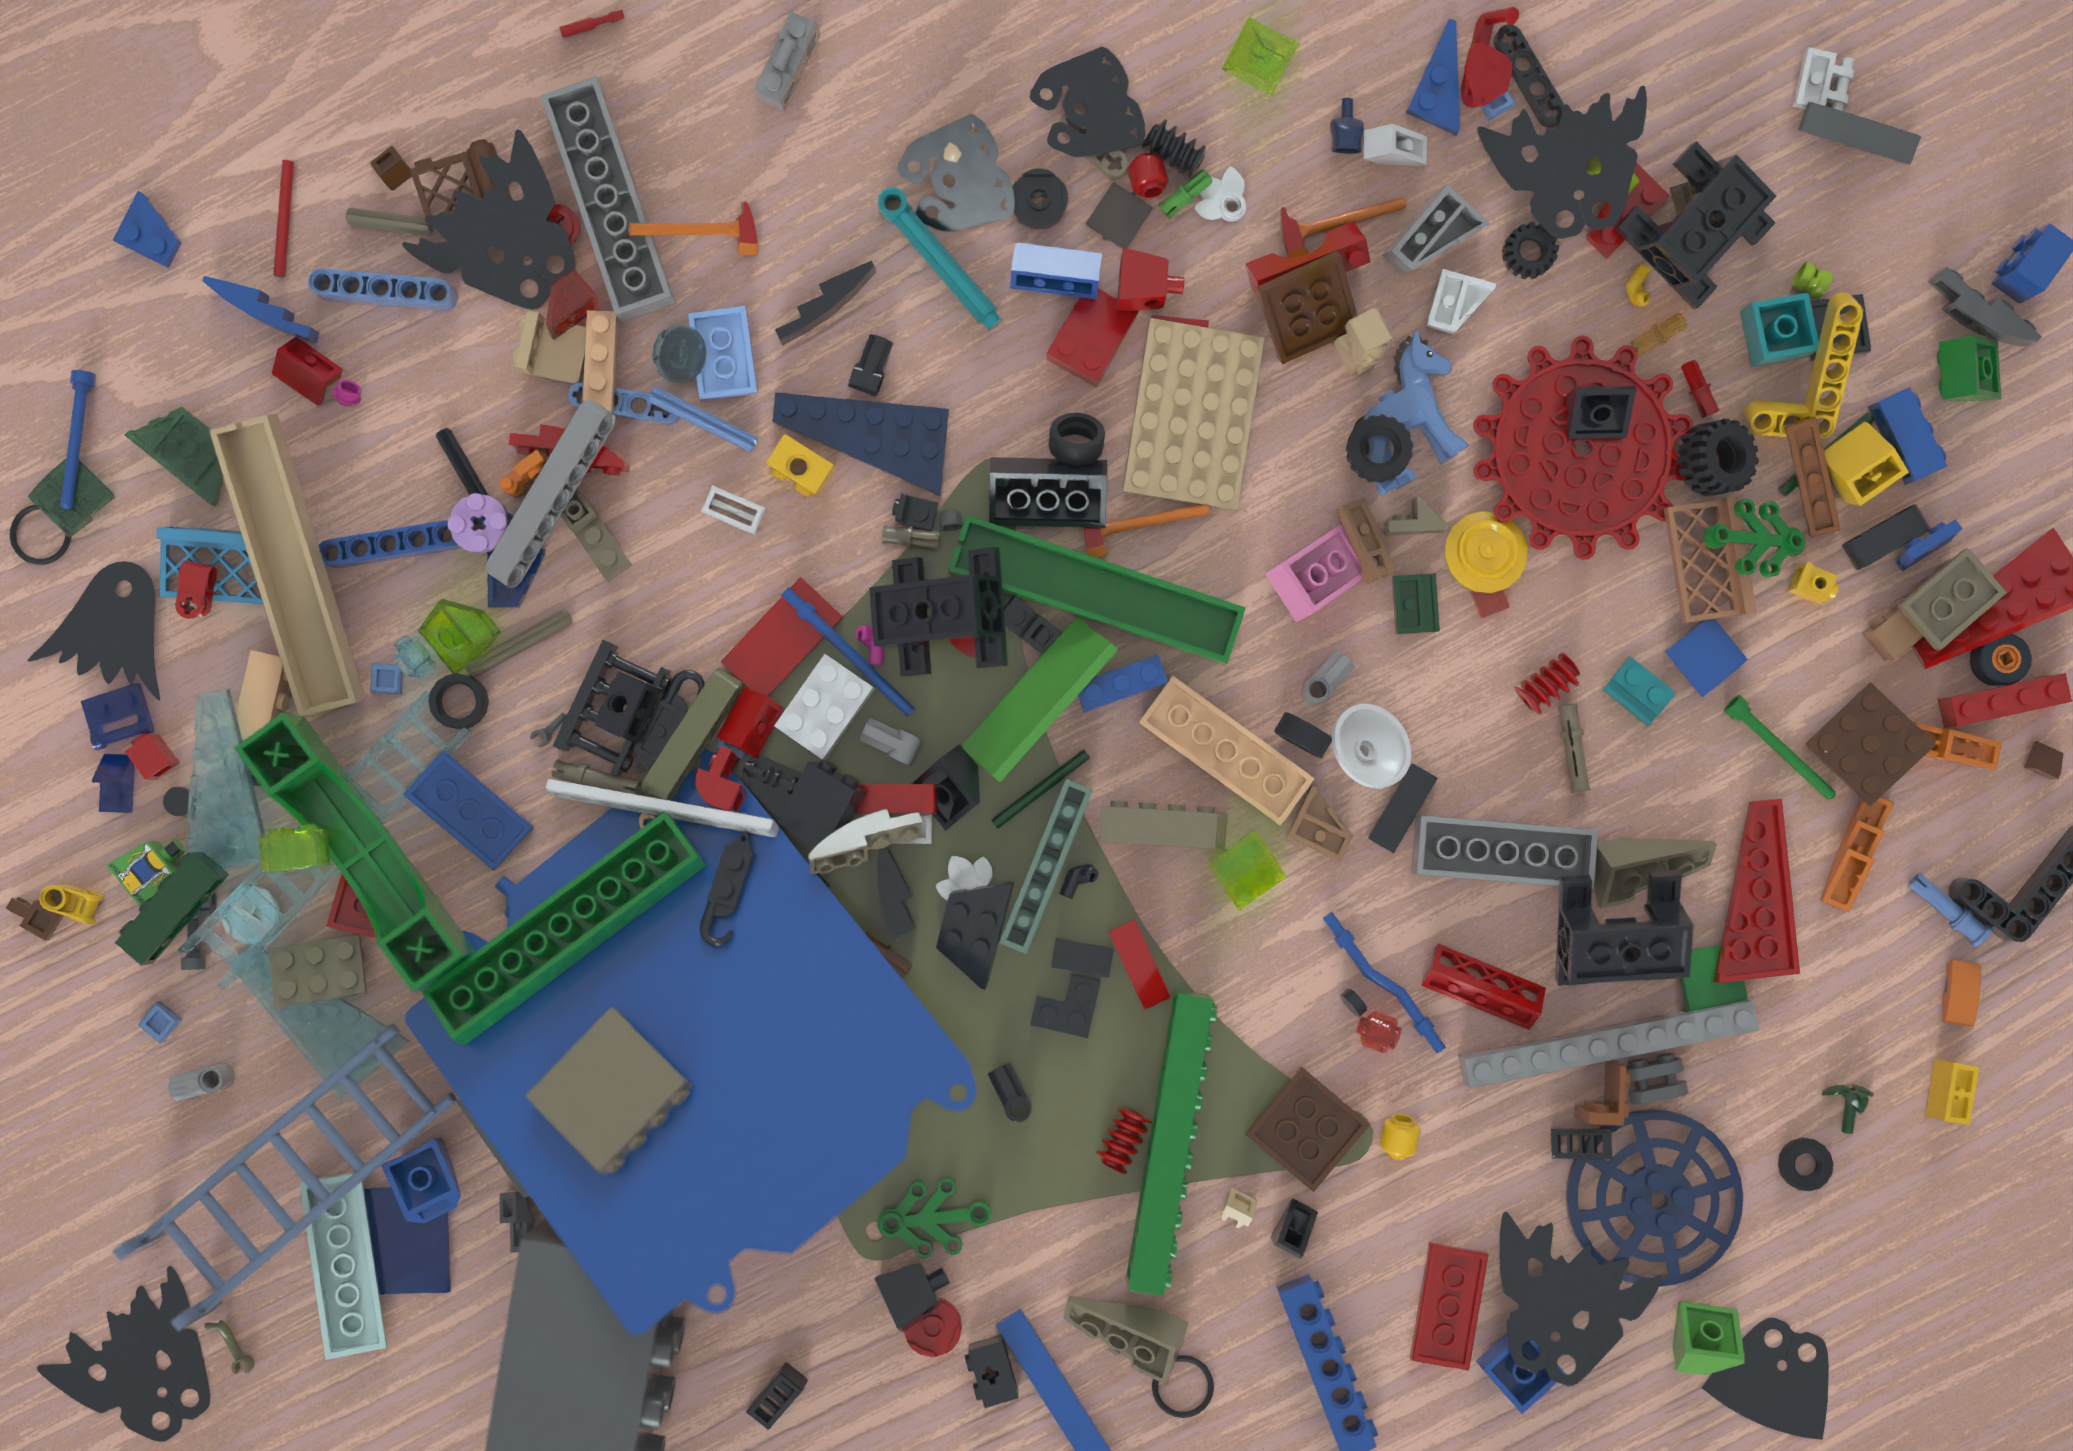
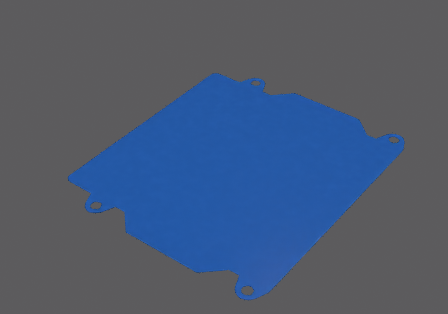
(794, 1055)

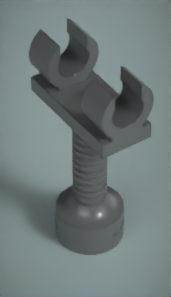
(194, 960)

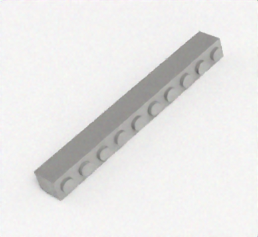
(1607, 1043)

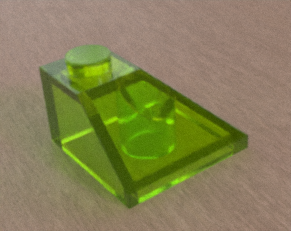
(1260, 56)
(458, 633)

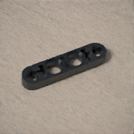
(1534, 74)

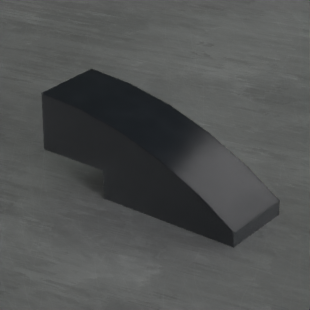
(893, 891)

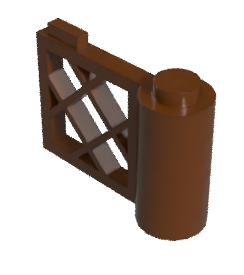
(474, 172)

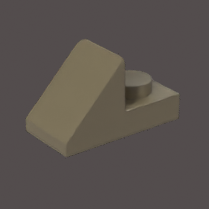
(1423, 521)

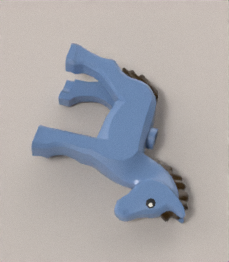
(1414, 408)

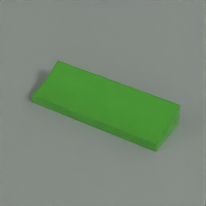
(1039, 698)

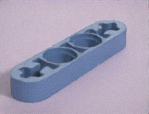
(624, 406)

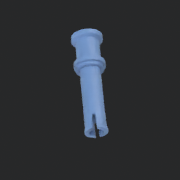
(1960, 918)

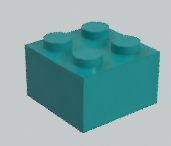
(1779, 329)

